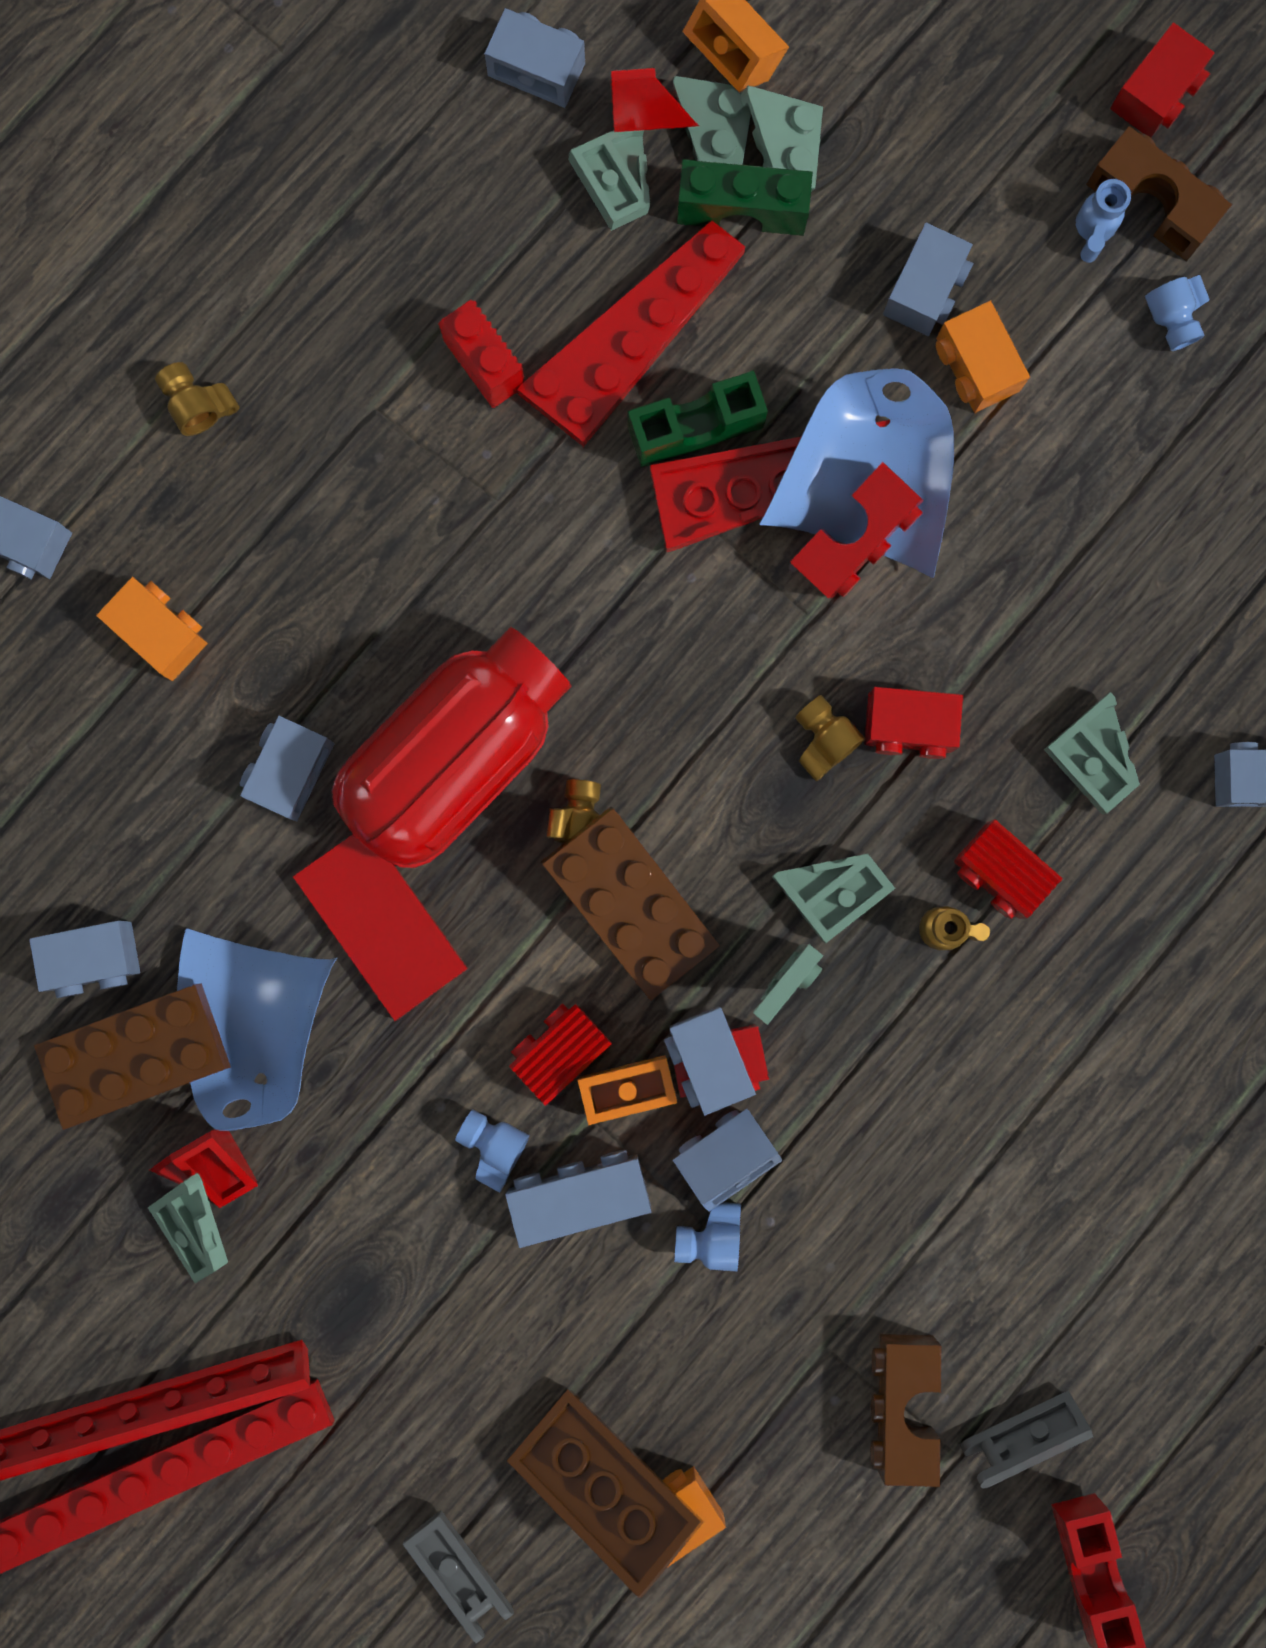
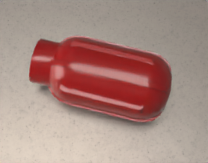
(448, 750)

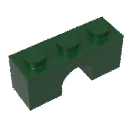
(769, 194)
(725, 412)

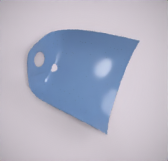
(846, 447)
(264, 1019)

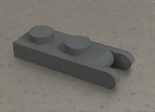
(1029, 1438)
(456, 1574)

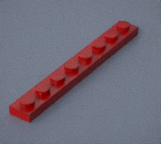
(153, 1409)
(162, 1475)

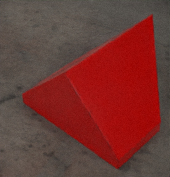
(644, 103)
(218, 1164)

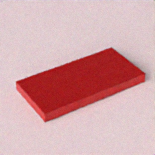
(380, 925)

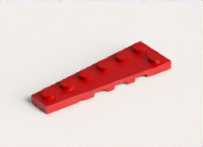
(613, 353)
(719, 490)

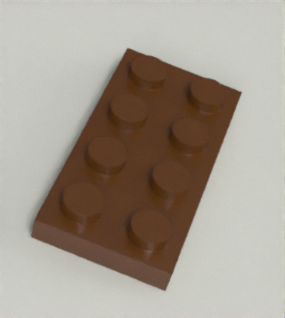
(630, 903)
(132, 1056)
(605, 1493)

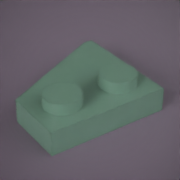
(720, 119)
(785, 130)
(614, 175)
(1096, 756)
(834, 892)
(797, 971)
(191, 1228)

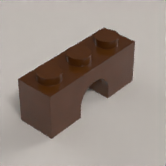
(1188, 203)
(903, 1451)

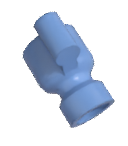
(1102, 216)
(1173, 308)
(498, 1146)
(715, 1245)

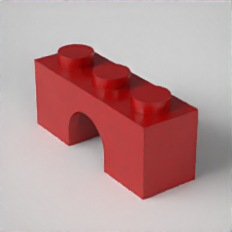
(889, 506)
(1091, 1557)

